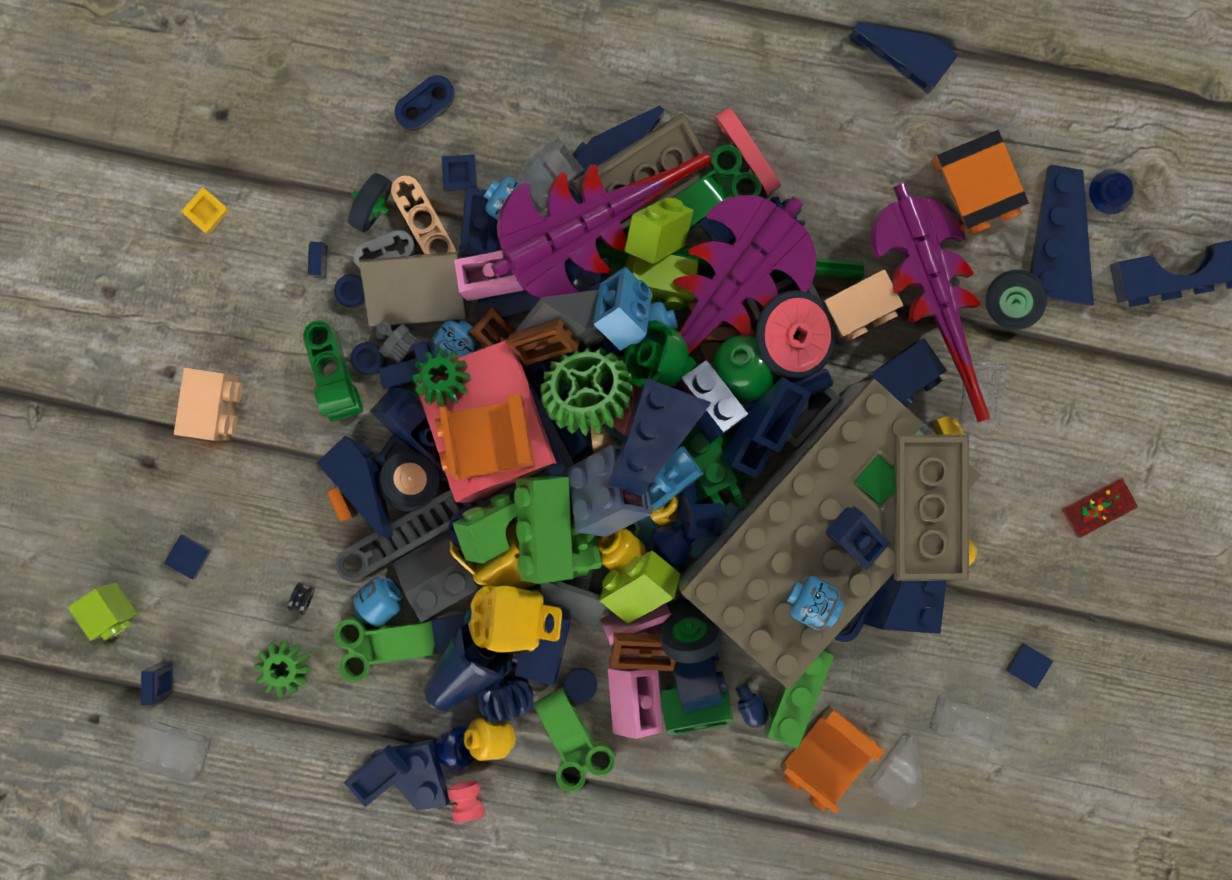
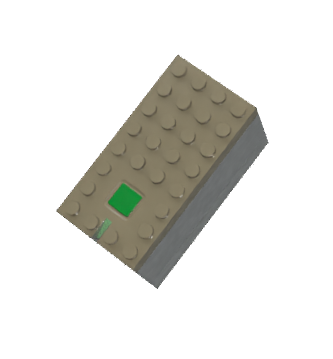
(782, 537)

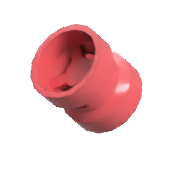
(466, 804)

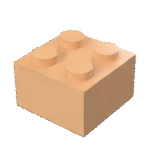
(863, 303)
(207, 405)

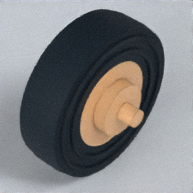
(408, 481)

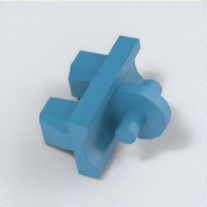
(673, 478)

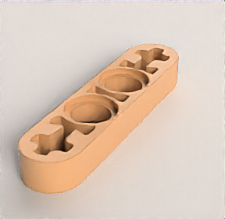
(436, 229)

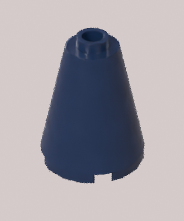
(464, 671)

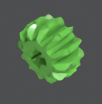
(270, 669)

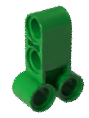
(716, 185)
(334, 393)

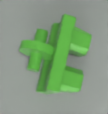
(584, 553)

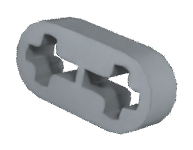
(383, 243)

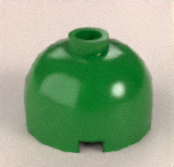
(657, 361)
(743, 369)

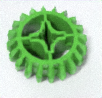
(587, 402)

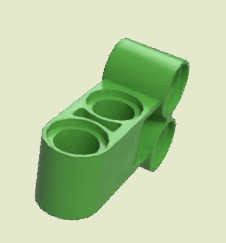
(384, 644)
(571, 739)

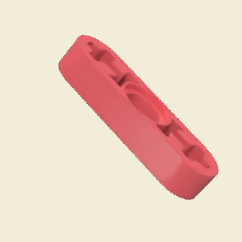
(751, 155)

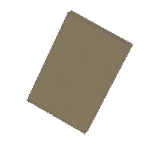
(412, 289)

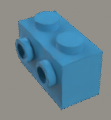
(623, 309)

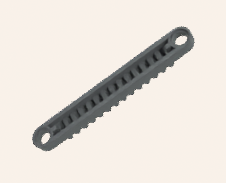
(408, 533)

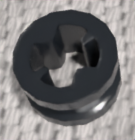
(301, 598)

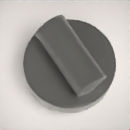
(397, 342)

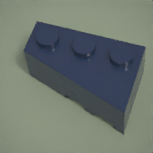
(653, 433)
(908, 606)

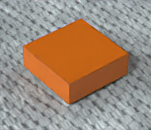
(341, 505)

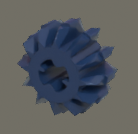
(506, 699)

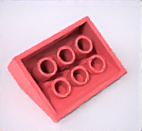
(494, 375)

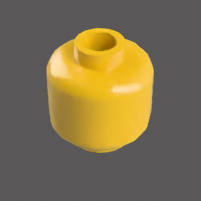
(619, 549)
(489, 739)

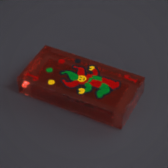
(1099, 507)

